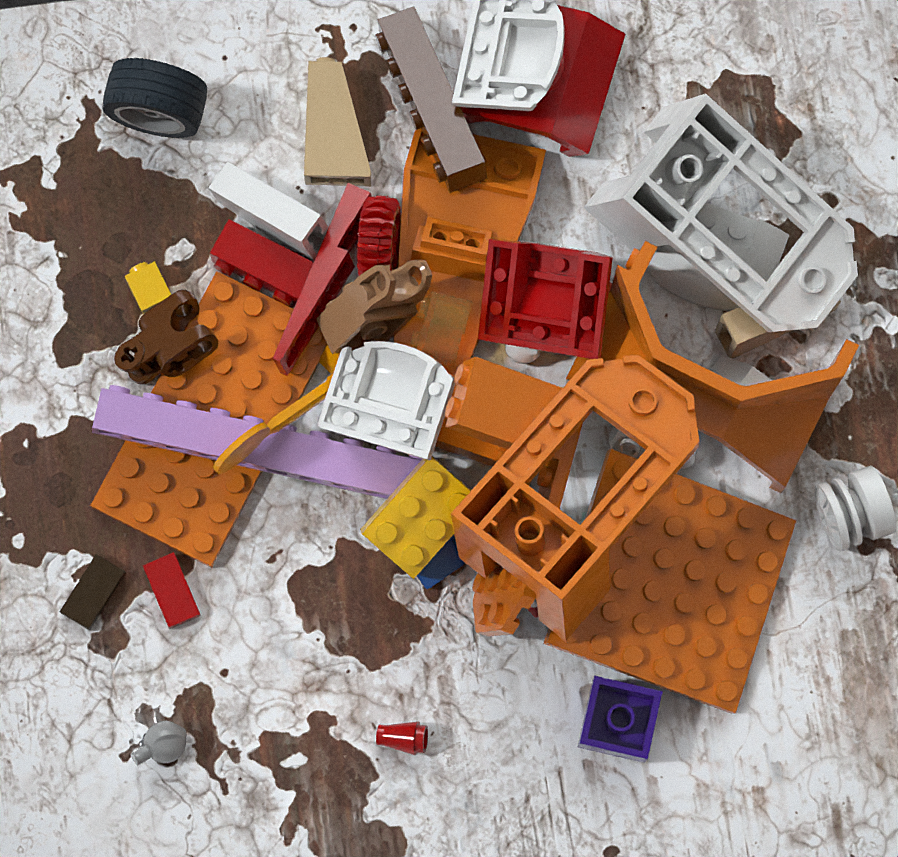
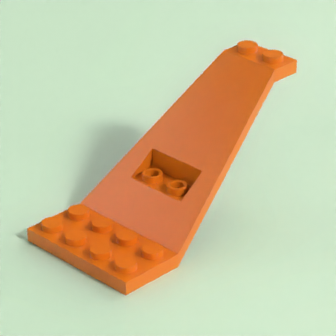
(456, 226)

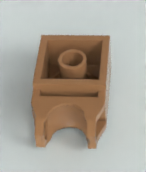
(374, 306)

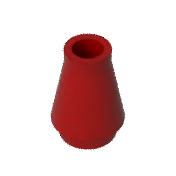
(405, 737)

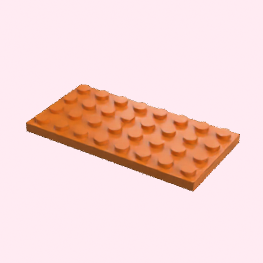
(180, 494)

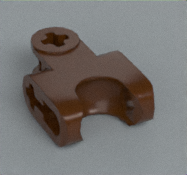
(164, 342)

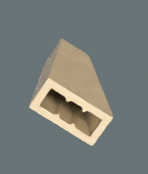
(332, 134)
(742, 333)

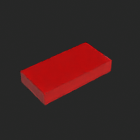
(171, 590)

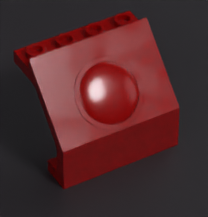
(579, 90)

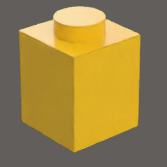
(147, 285)

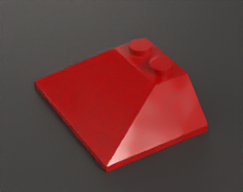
(545, 297)

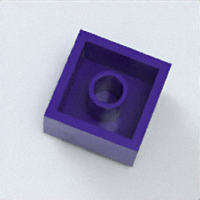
(619, 719)

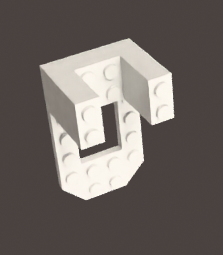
(690, 159)

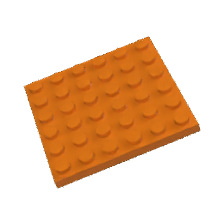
(684, 589)

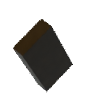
(92, 592)

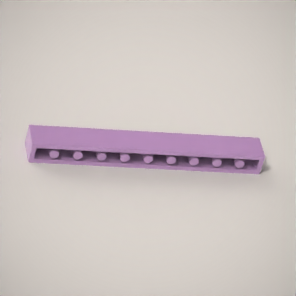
(283, 453)

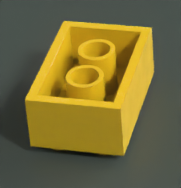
(417, 516)

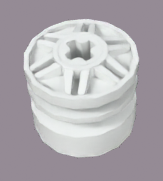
(847, 511)

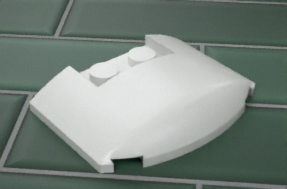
(509, 54)
(753, 241)
(388, 397)

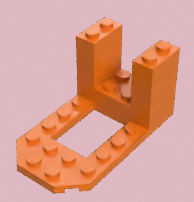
(481, 423)
(536, 541)

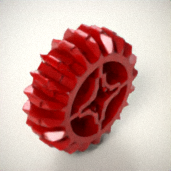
(378, 233)

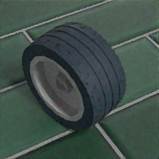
(154, 97)

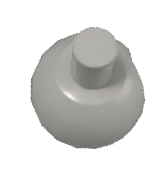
(162, 742)

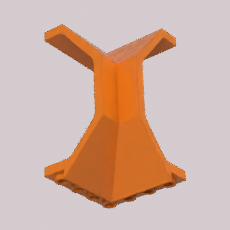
(758, 422)

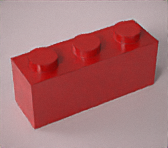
(260, 262)

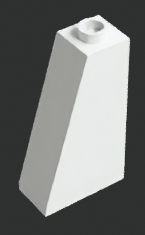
(270, 211)

